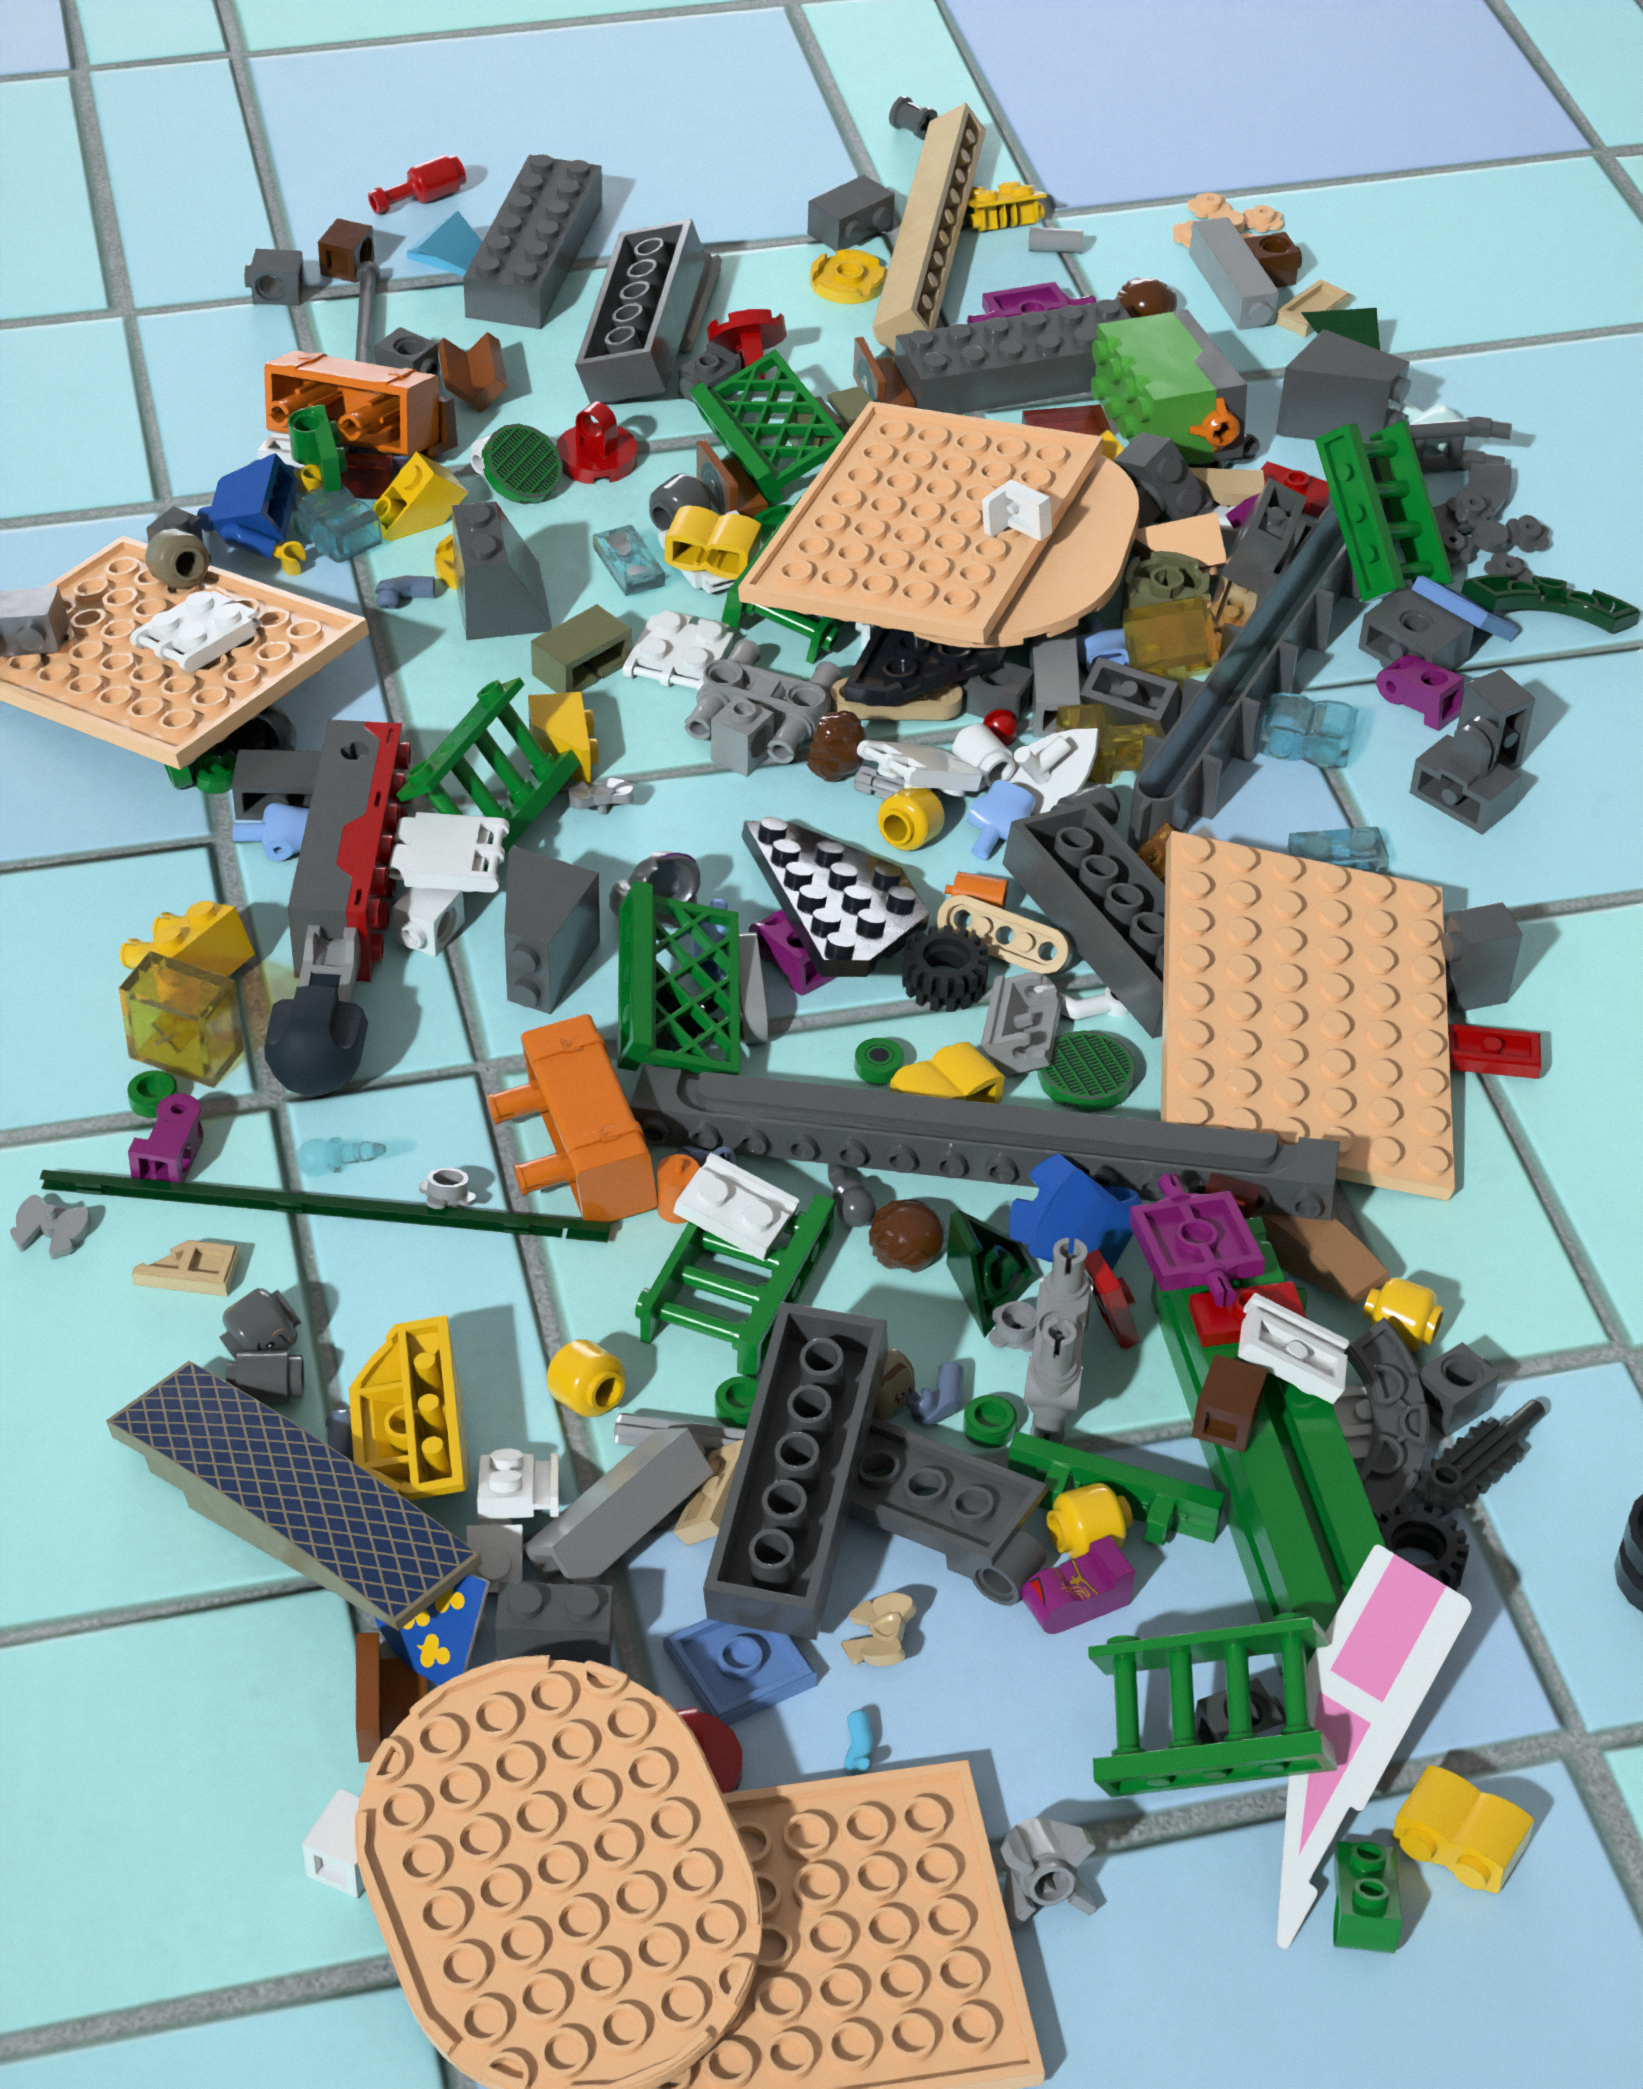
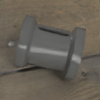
(911, 116)

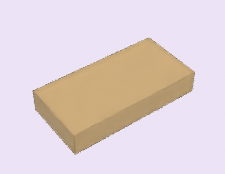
(1317, 297)

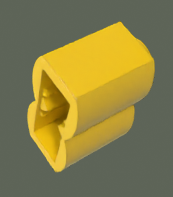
(711, 542)
(952, 1073)
(1462, 1829)

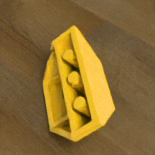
(412, 1412)

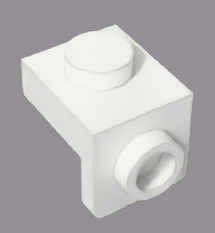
(1018, 508)
(499, 1549)

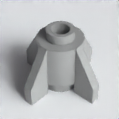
(1043, 1867)

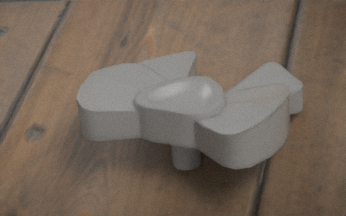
(615, 792)
(63, 1225)

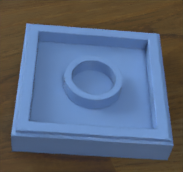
(1465, 608)
(738, 1668)

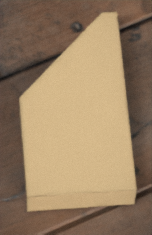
(1230, 486)
(192, 1268)

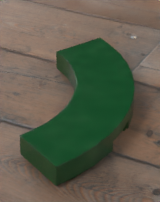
(1549, 594)

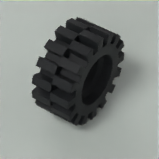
(945, 986)
(1429, 1534)

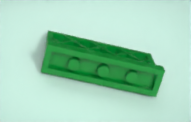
(746, 448)
(638, 985)

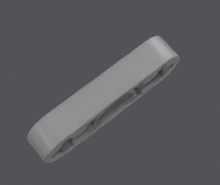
(751, 991)

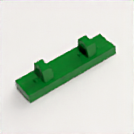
(1152, 1497)

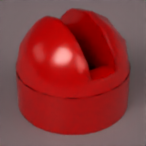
(1003, 725)

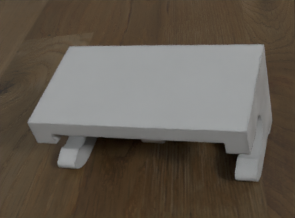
(1021, 1024)

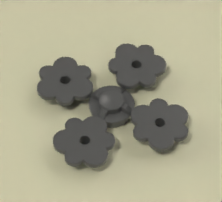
(1492, 536)

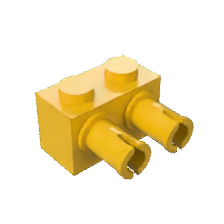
(206, 938)

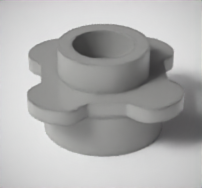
(447, 1189)
(1014, 1326)

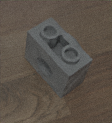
(1266, 535)
(1415, 627)

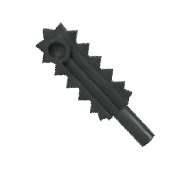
(1475, 1460)

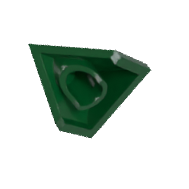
(1354, 324)
(986, 1266)

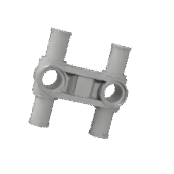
(795, 702)
(1060, 1323)

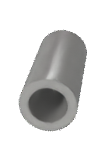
(1055, 240)

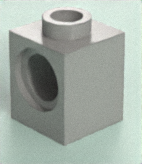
(741, 735)

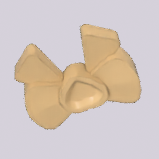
(887, 1623)

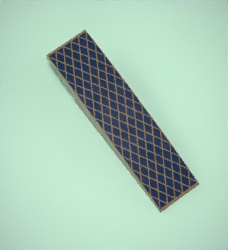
(292, 1495)

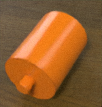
(980, 887)
(672, 1178)

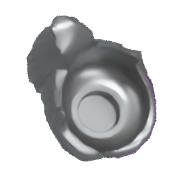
(672, 876)

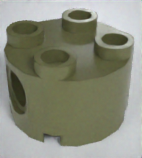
(1162, 579)

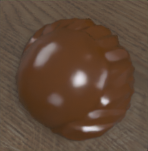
(1147, 297)
(835, 746)
(906, 1235)

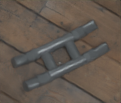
(1456, 431)

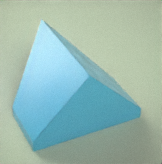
(448, 245)

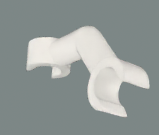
(1085, 1007)

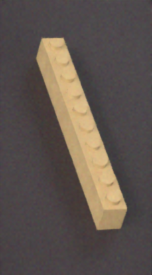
(930, 226)

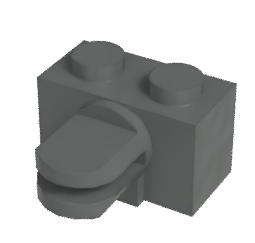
(1162, 480)
(1464, 778)

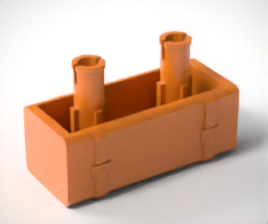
(370, 402)
(588, 1121)

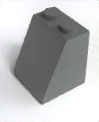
(1339, 385)
(495, 575)
(548, 927)

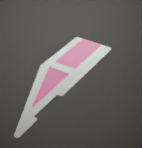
(1363, 1698)

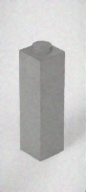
(1233, 273)
(1054, 678)
(620, 1508)

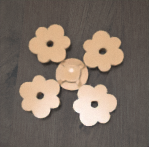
(1215, 206)

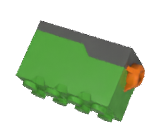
(1171, 383)

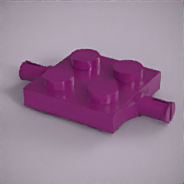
(1025, 299)
(1196, 1240)

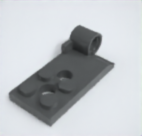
(970, 1517)

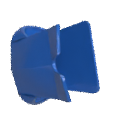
(1072, 1208)

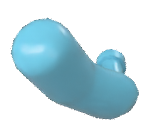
(861, 1745)

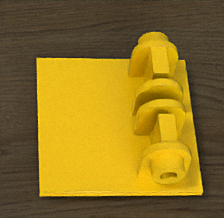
(1011, 203)

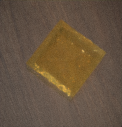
(1171, 635)
(181, 1019)

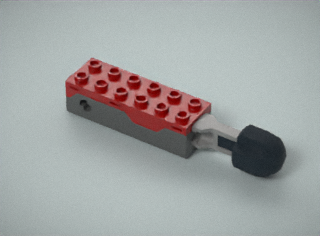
(339, 905)

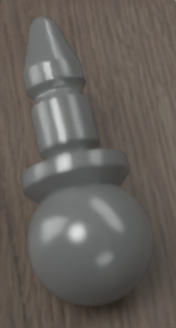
(852, 1201)

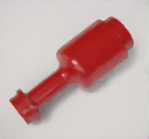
(437, 176)

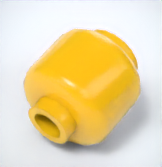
(910, 818)
(1409, 1310)
(586, 1378)
(1086, 1516)

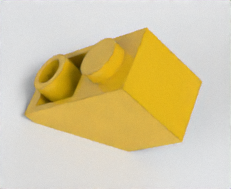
(418, 498)
(564, 725)

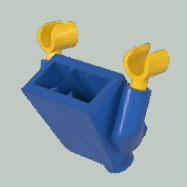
(255, 508)

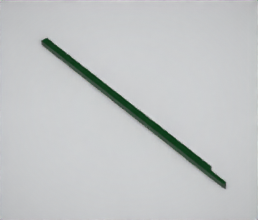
(324, 1205)

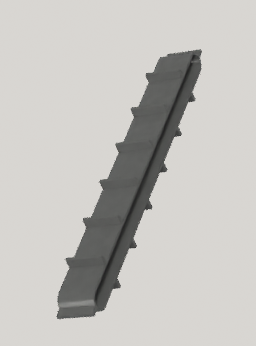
(1237, 653)

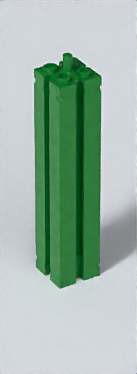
(1295, 1489)

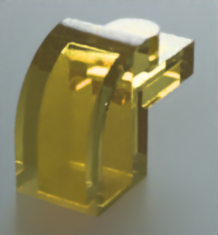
(1118, 746)

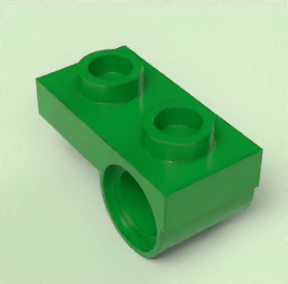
(315, 442)
(1366, 1897)

